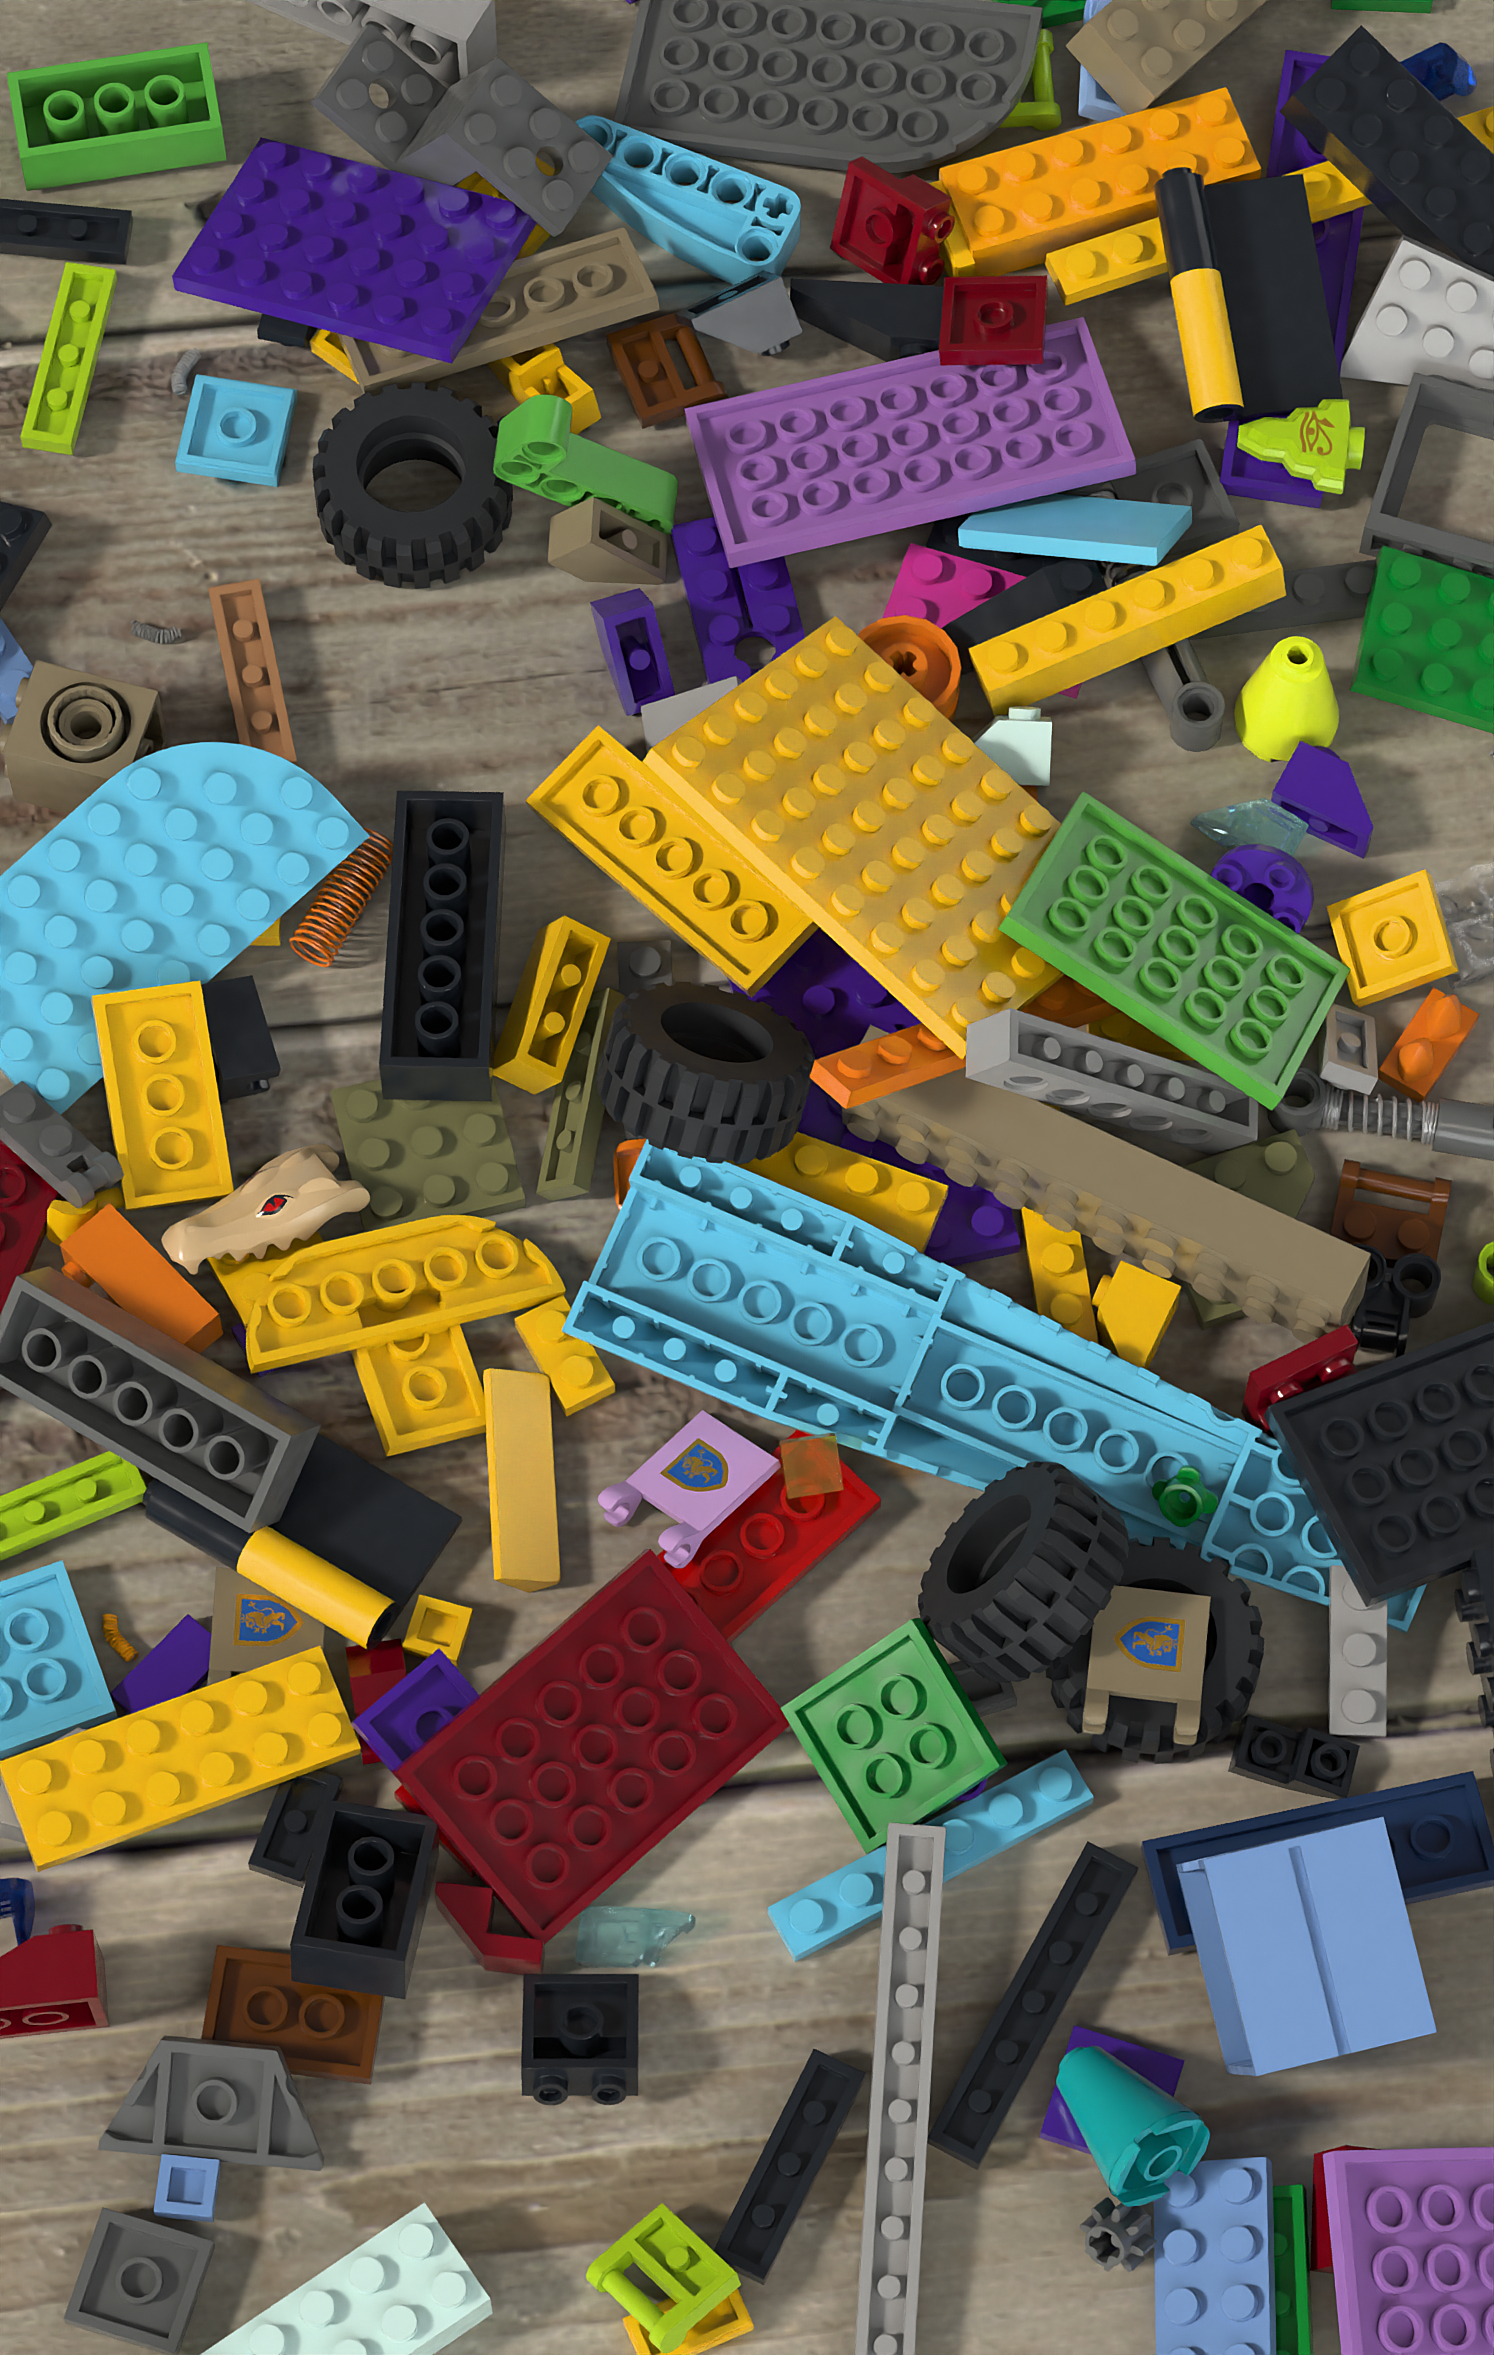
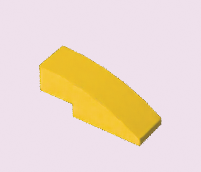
(544, 372)

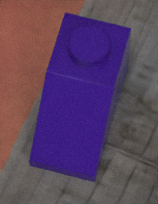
(633, 649)
(1325, 796)

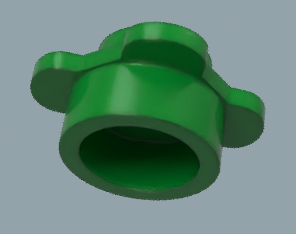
(1182, 1511)

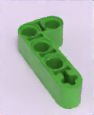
(549, 460)

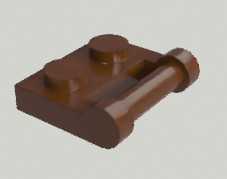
(651, 374)
(1386, 1228)

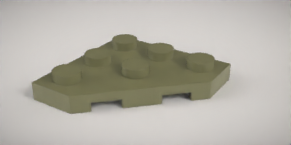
(1267, 1171)

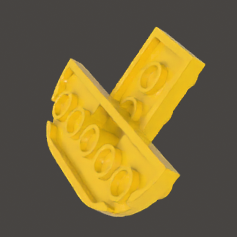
(399, 1311)

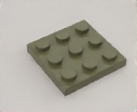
(426, 1156)

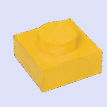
(437, 1626)

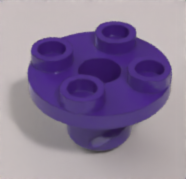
(1269, 881)

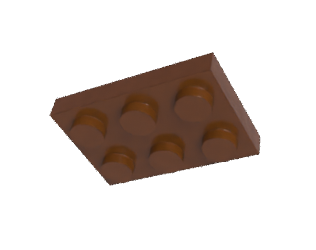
(316, 2026)

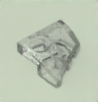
(1469, 920)

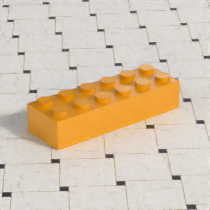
(1091, 179)

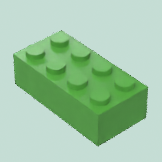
(116, 116)

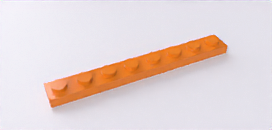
(919, 1055)

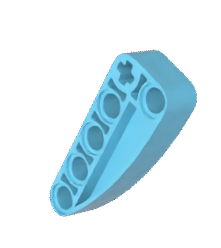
(694, 218)

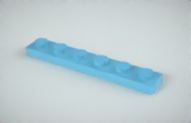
(973, 1835)

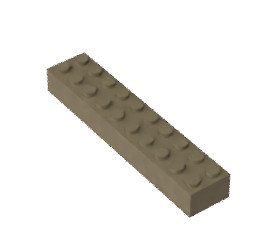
(1122, 1199)

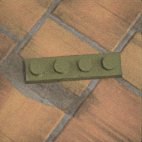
(578, 1107)

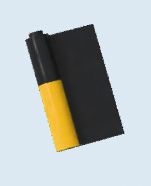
(1246, 295)
(343, 1548)

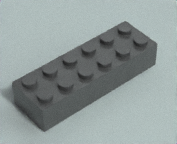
(151, 1399)

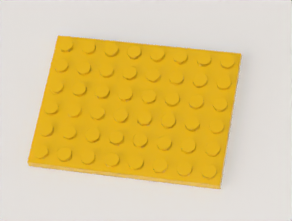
(873, 824)

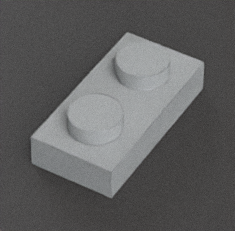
(1348, 1050)

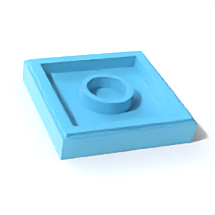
(236, 430)

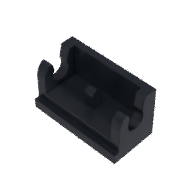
(239, 1038)

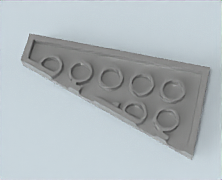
(1426, 320)

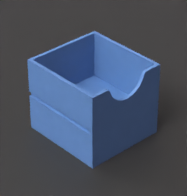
(1306, 1948)

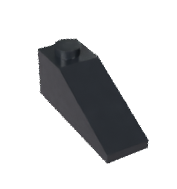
(875, 317)
(1025, 602)

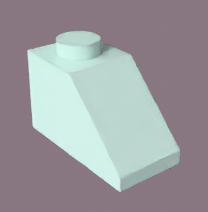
(1019, 744)

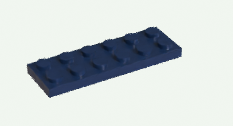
(1432, 1828)

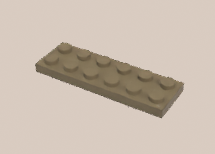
(535, 305)

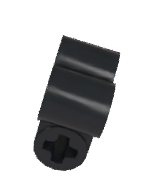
(1386, 1307)

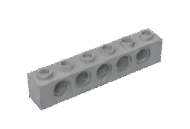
(1109, 1082)

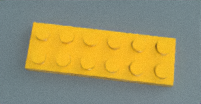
(671, 860)
(178, 1758)

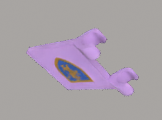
(693, 1480)

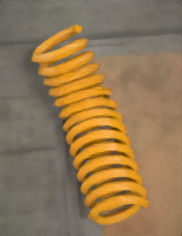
(118, 1645)

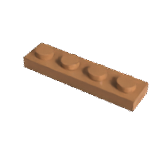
(251, 668)

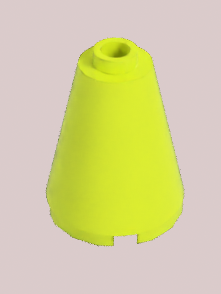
(1287, 702)

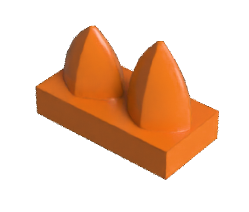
(1428, 1045)

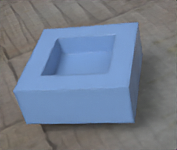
(187, 2188)

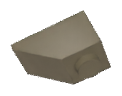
(606, 545)

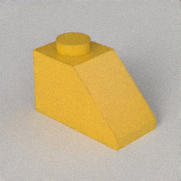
(1134, 1312)

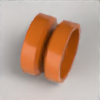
(921, 656)

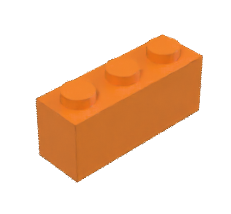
(129, 1272)

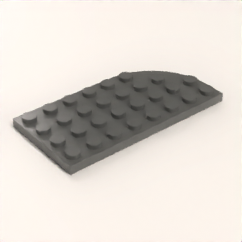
(827, 77)

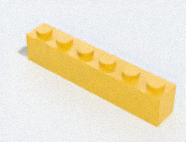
(1128, 621)

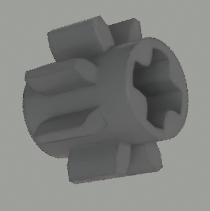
(1117, 2235)

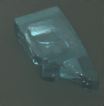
(1253, 823)
(627, 1935)

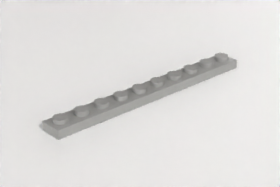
(900, 2091)

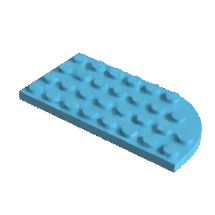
(152, 889)

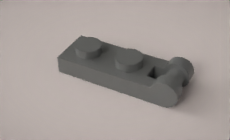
(54, 1146)

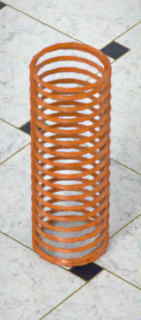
(373, 852)

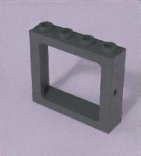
(1428, 402)

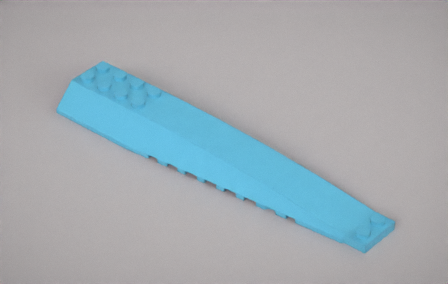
(921, 1366)

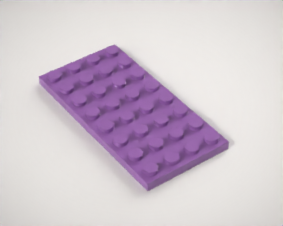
(905, 446)

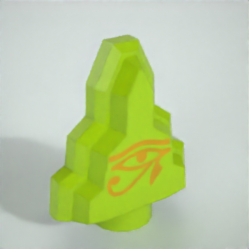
(1309, 443)

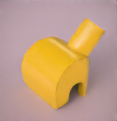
(65, 1218)

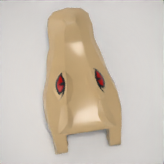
(274, 1206)

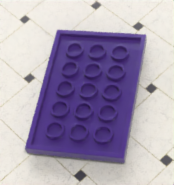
(355, 249)

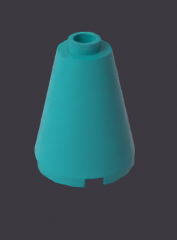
(1129, 2125)

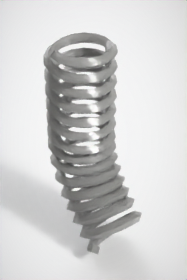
(181, 375)
(155, 633)

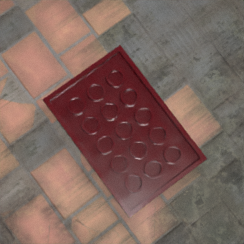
(592, 1747)

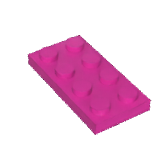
(946, 587)

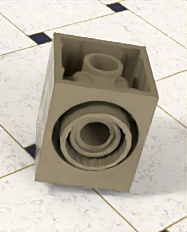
(76, 734)

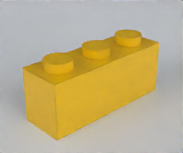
(549, 1005)

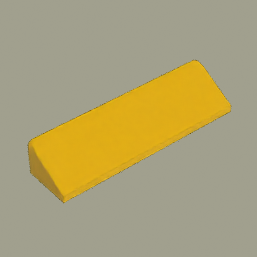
(521, 1479)

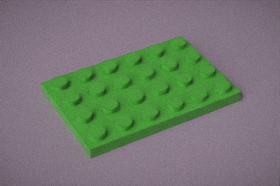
(1176, 950)

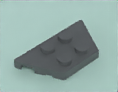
(216, 2104)

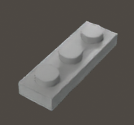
(1356, 1661)

